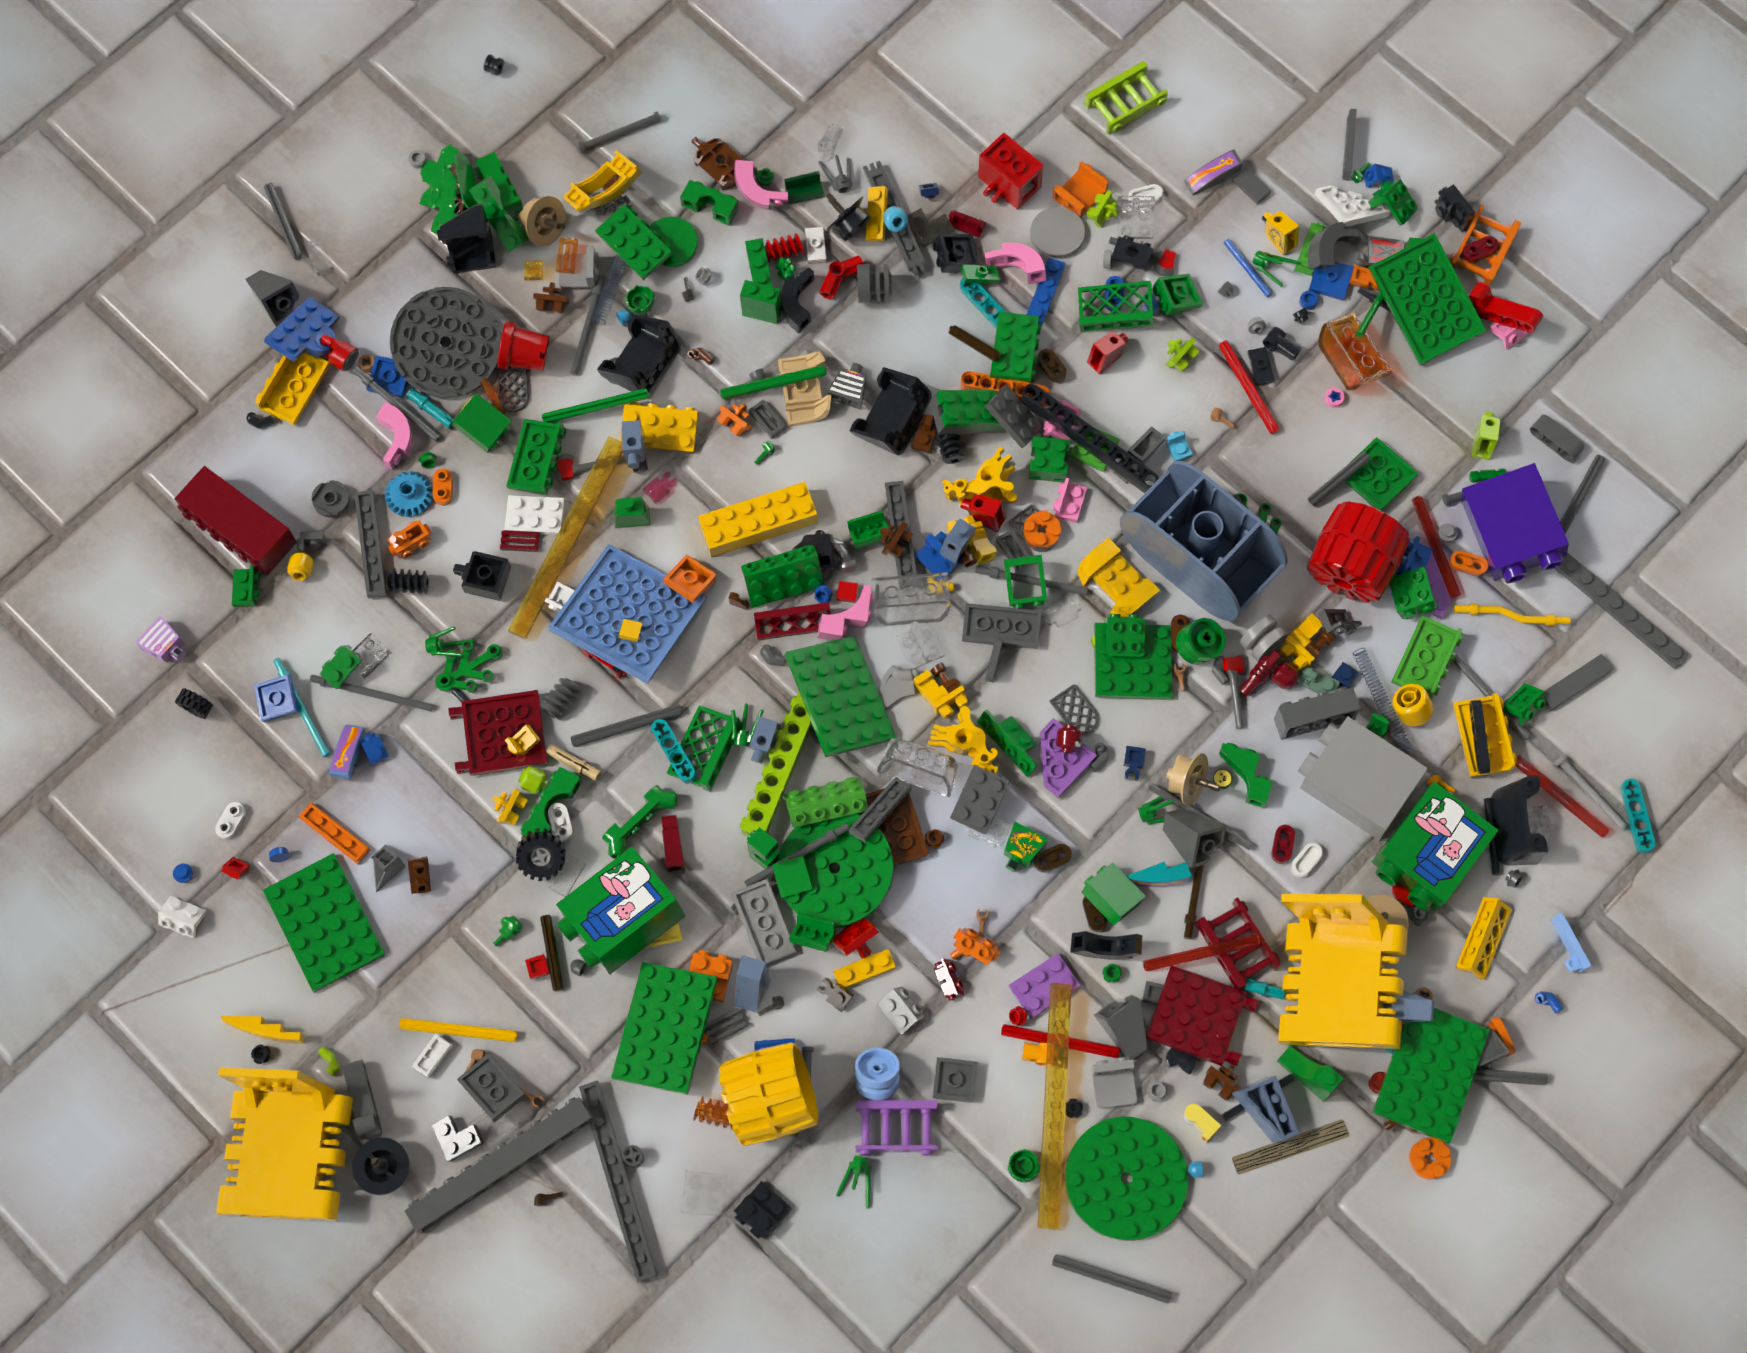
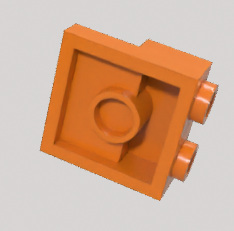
(690, 578)
(714, 966)

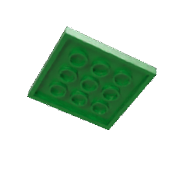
(1135, 676)

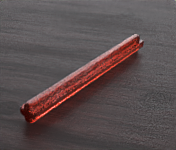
(1435, 544)
(1563, 798)
(1202, 952)

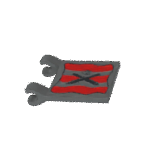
(1378, 248)

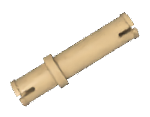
(557, 754)

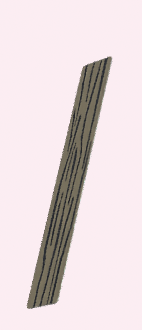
(1290, 1147)

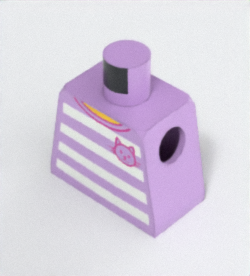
(161, 641)

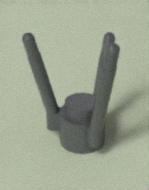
(842, 183)

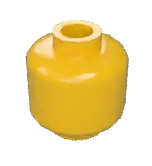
(300, 566)

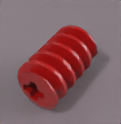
(783, 247)

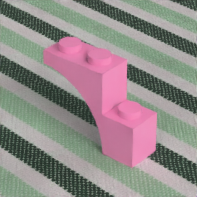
(835, 626)

